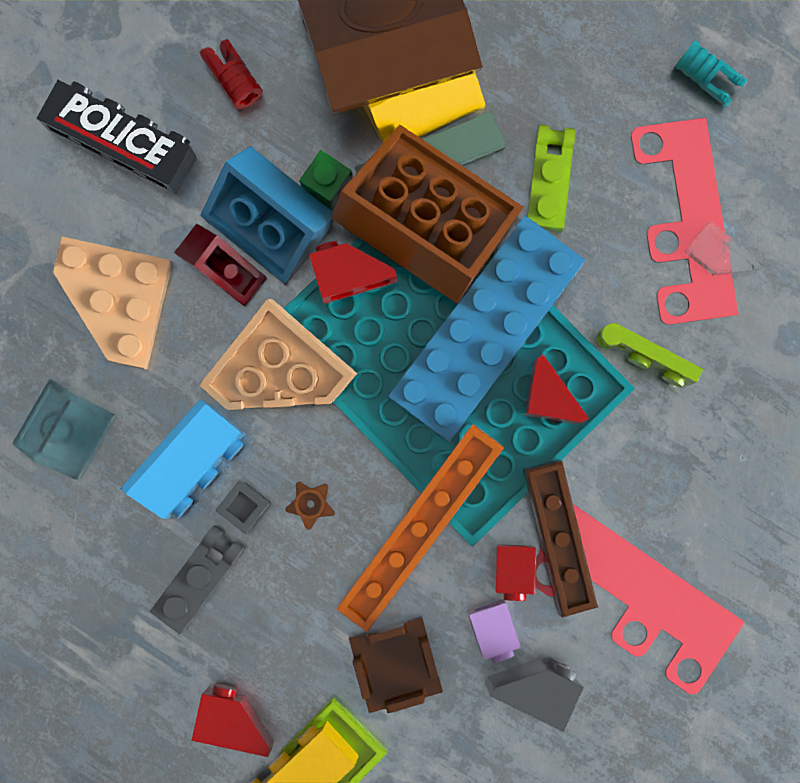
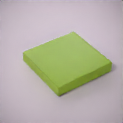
(352, 731)

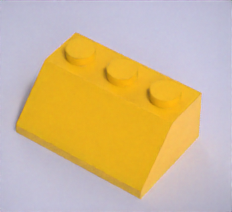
(427, 108)

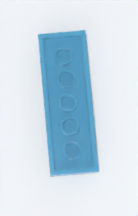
(486, 329)

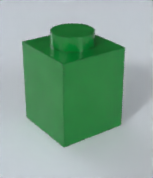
(326, 179)

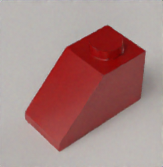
(348, 271)
(230, 722)

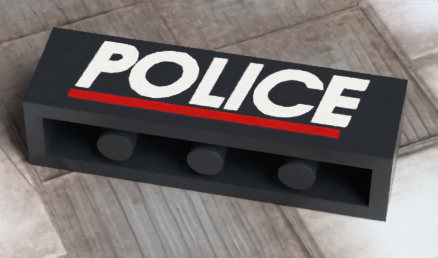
(117, 136)

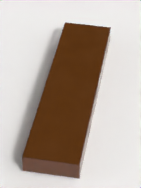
(560, 538)

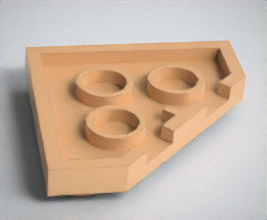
(115, 296)
(276, 366)

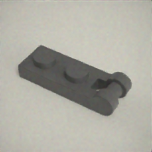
(196, 581)

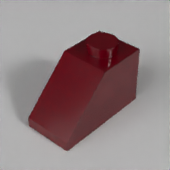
(220, 264)

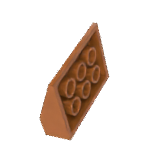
(426, 212)

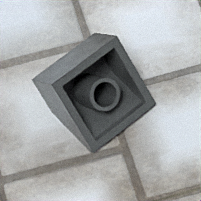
(539, 690)

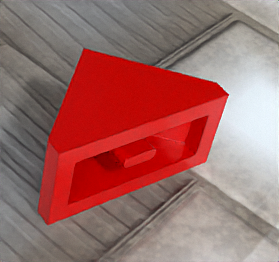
(550, 397)

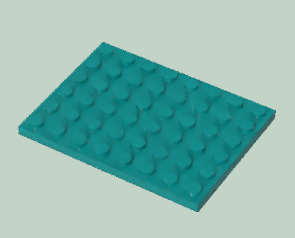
(383, 336)

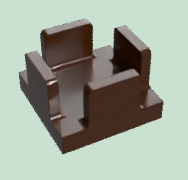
(395, 666)

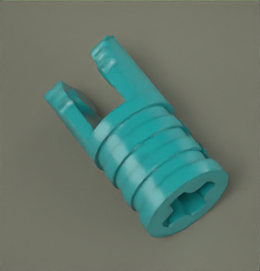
(703, 66)

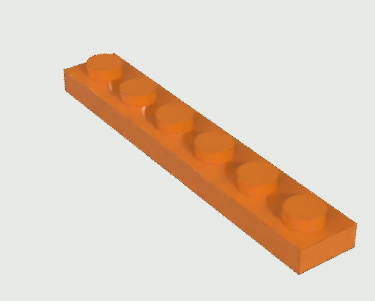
(420, 527)

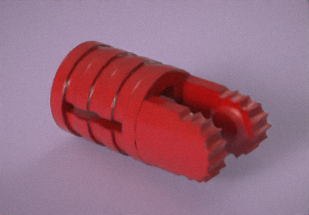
(233, 76)

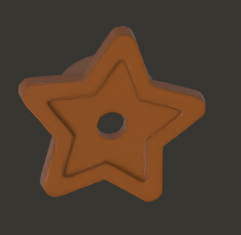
(305, 494)

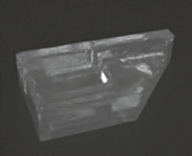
(720, 253)

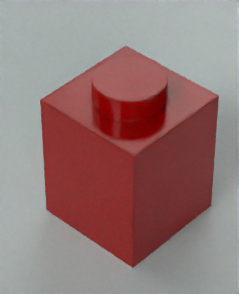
(515, 571)

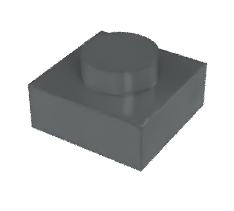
(242, 507)

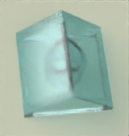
(63, 430)

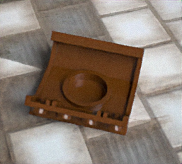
(388, 47)

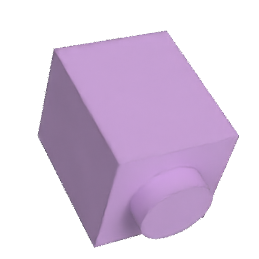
(494, 631)

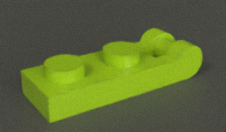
(551, 178)
(646, 354)

